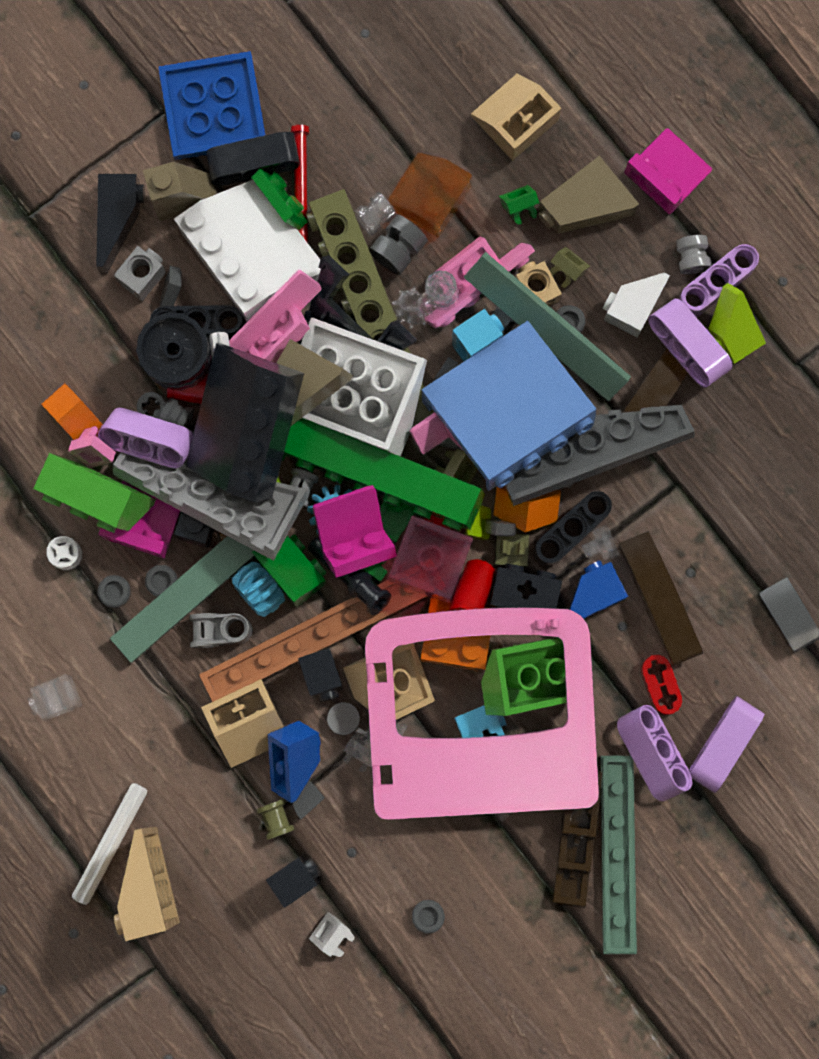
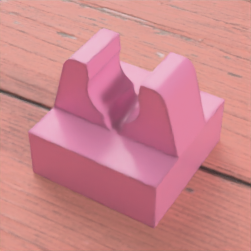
(91, 449)

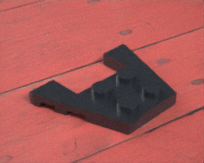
(326, 310)

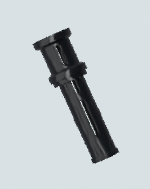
(358, 584)

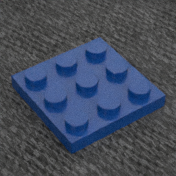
(211, 103)

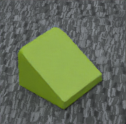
(478, 528)

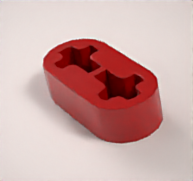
(669, 683)

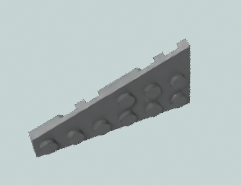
(608, 444)

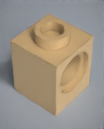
(530, 271)

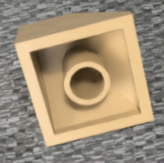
(410, 681)

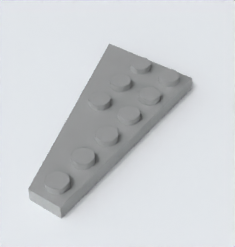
(255, 525)

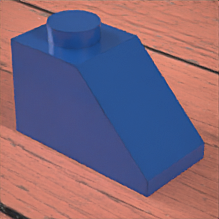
(597, 590)
(292, 758)

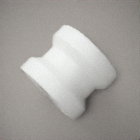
(59, 549)

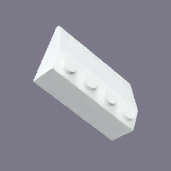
(246, 245)
(381, 395)

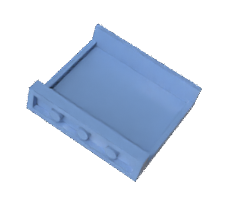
(510, 405)

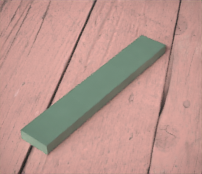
(555, 331)
(181, 598)
(618, 855)

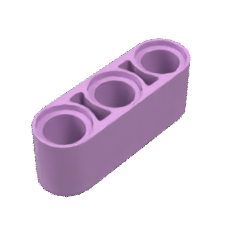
(728, 270)
(690, 342)
(146, 437)
(725, 744)
(654, 753)

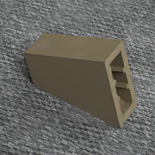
(176, 188)
(587, 200)
(319, 380)

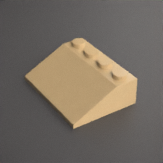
(146, 892)

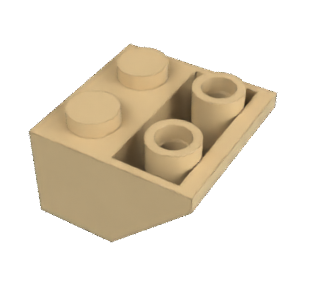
(517, 115)
(243, 722)

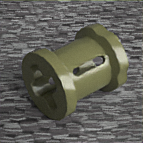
(275, 819)

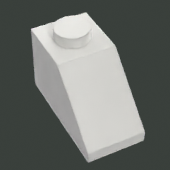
(634, 303)

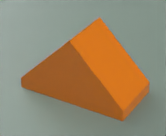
(70, 412)
(529, 514)

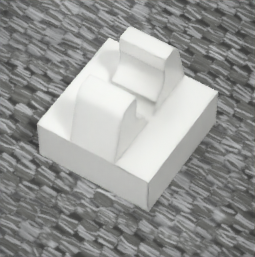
(330, 934)

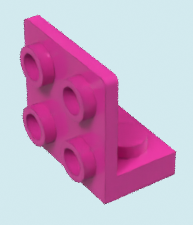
(667, 170)
(352, 531)
(151, 532)

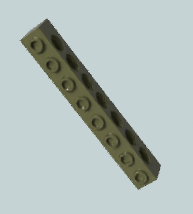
(337, 210)

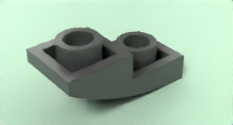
(790, 614)

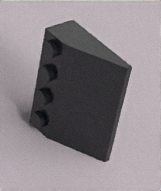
(244, 423)

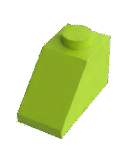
(735, 324)

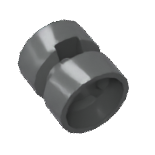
(396, 247)

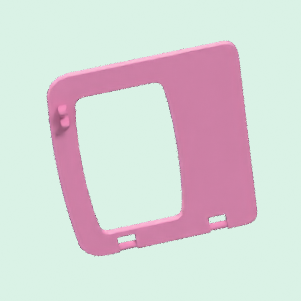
(484, 773)

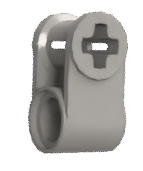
(212, 630)

